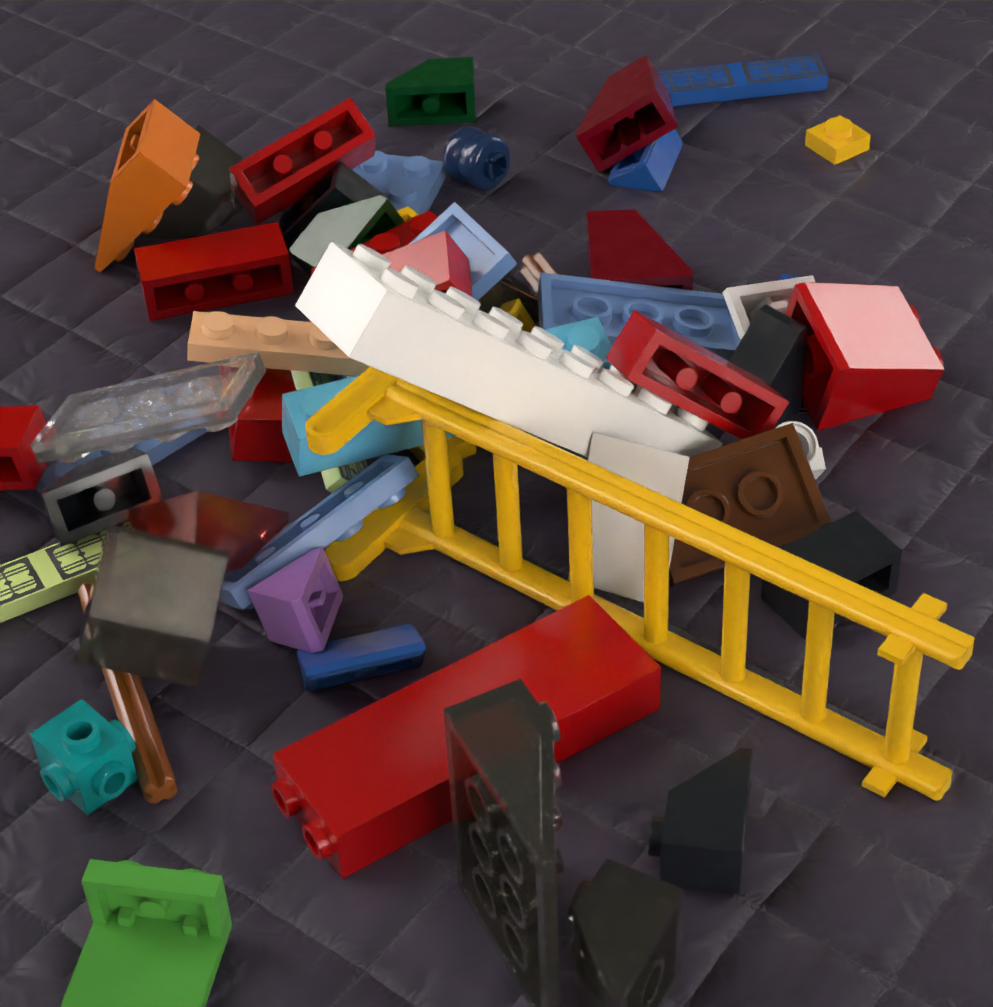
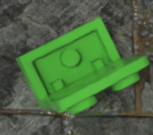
(150, 937)

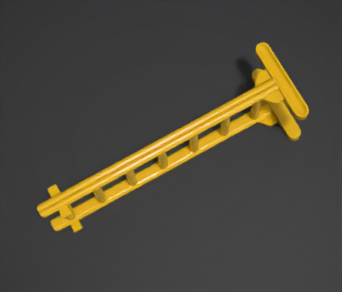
(426, 522)

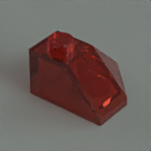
(213, 523)

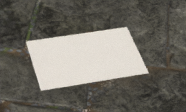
(619, 538)

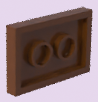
(755, 487)

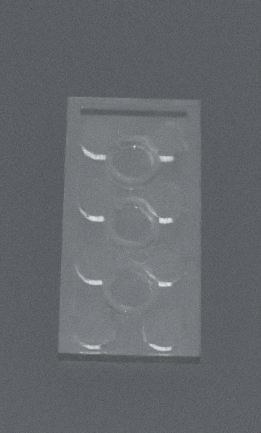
(149, 409)

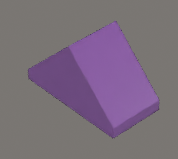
(299, 602)

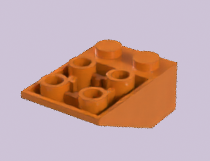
(146, 179)

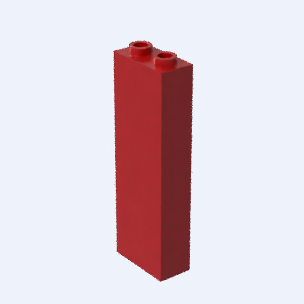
(384, 769)

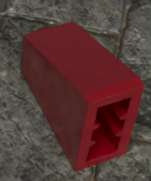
(626, 115)
(631, 251)

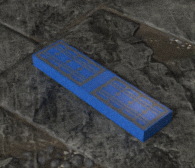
(745, 80)

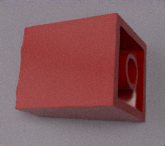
(861, 351)

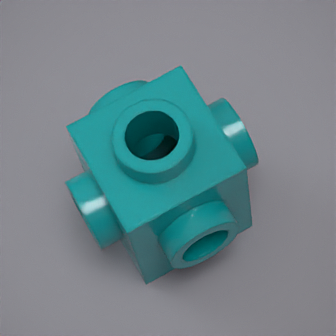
(84, 757)

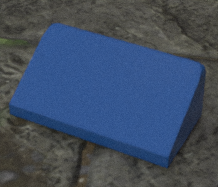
(649, 166)
(362, 657)

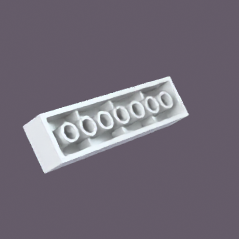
(486, 358)

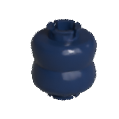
(476, 158)

